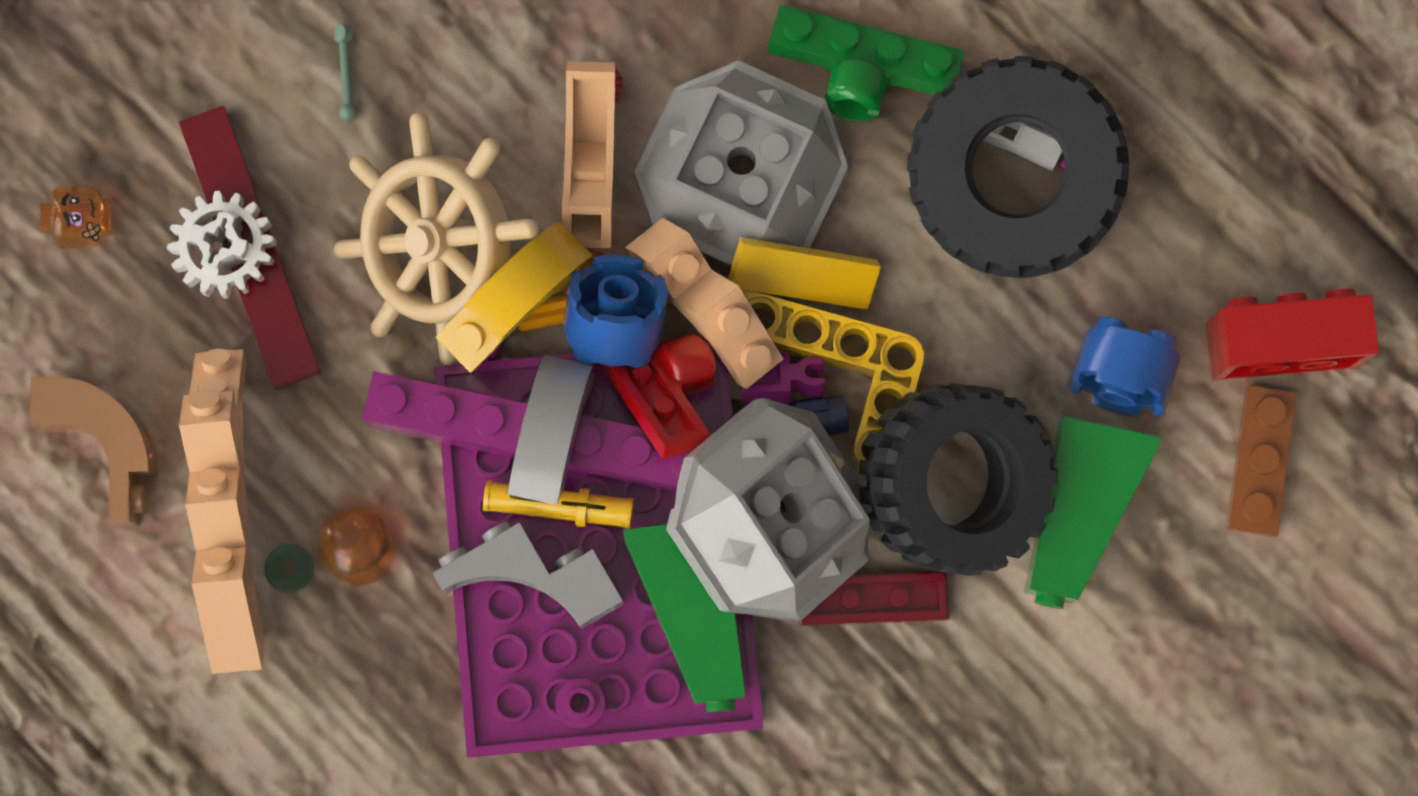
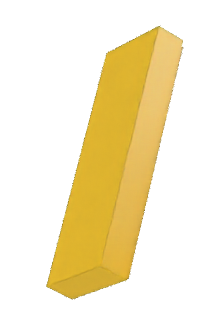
(804, 273)

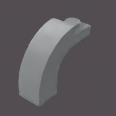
(550, 429)

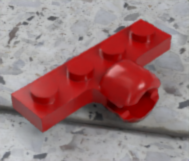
(659, 391)

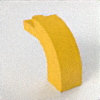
(513, 294)

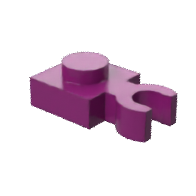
(788, 378)

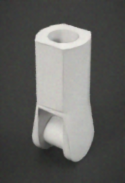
(1028, 143)

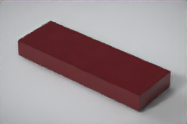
(884, 599)

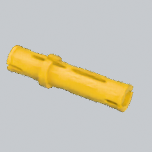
(572, 506)

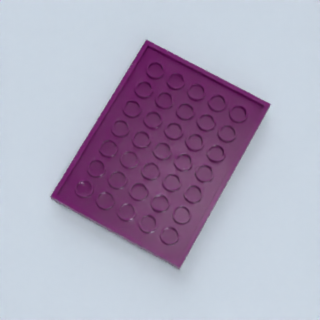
(525, 645)

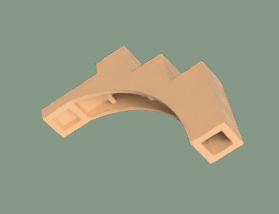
(218, 512)

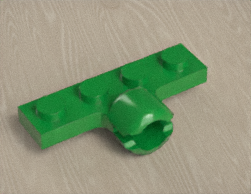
(861, 60)

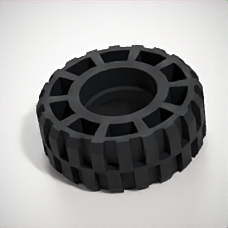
(1005, 94)

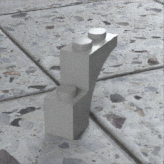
(510, 556)

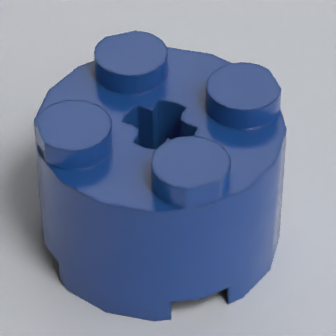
(615, 312)
(1126, 368)

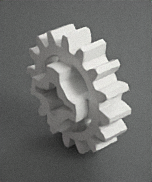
(203, 237)

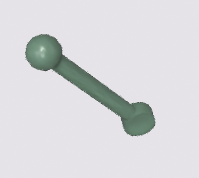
(343, 35)

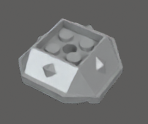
(752, 116)
(732, 519)

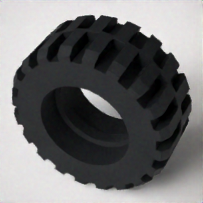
(1015, 489)

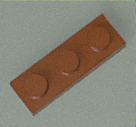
(1261, 461)

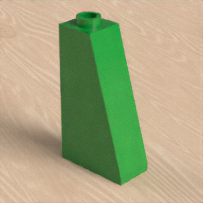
(1095, 483)
(696, 630)

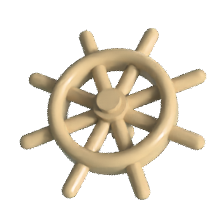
(433, 236)

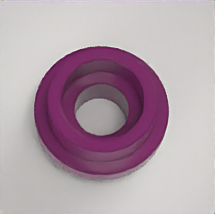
(591, 715)

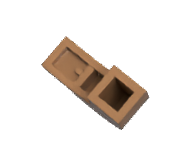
(77, 406)

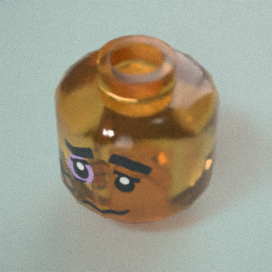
(76, 217)

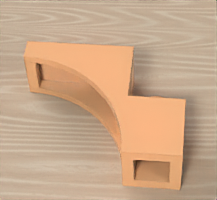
(589, 152)
(708, 301)

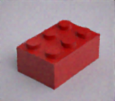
(1292, 335)

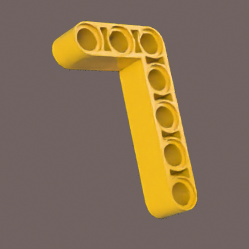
(832, 330)

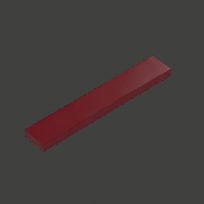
(270, 302)

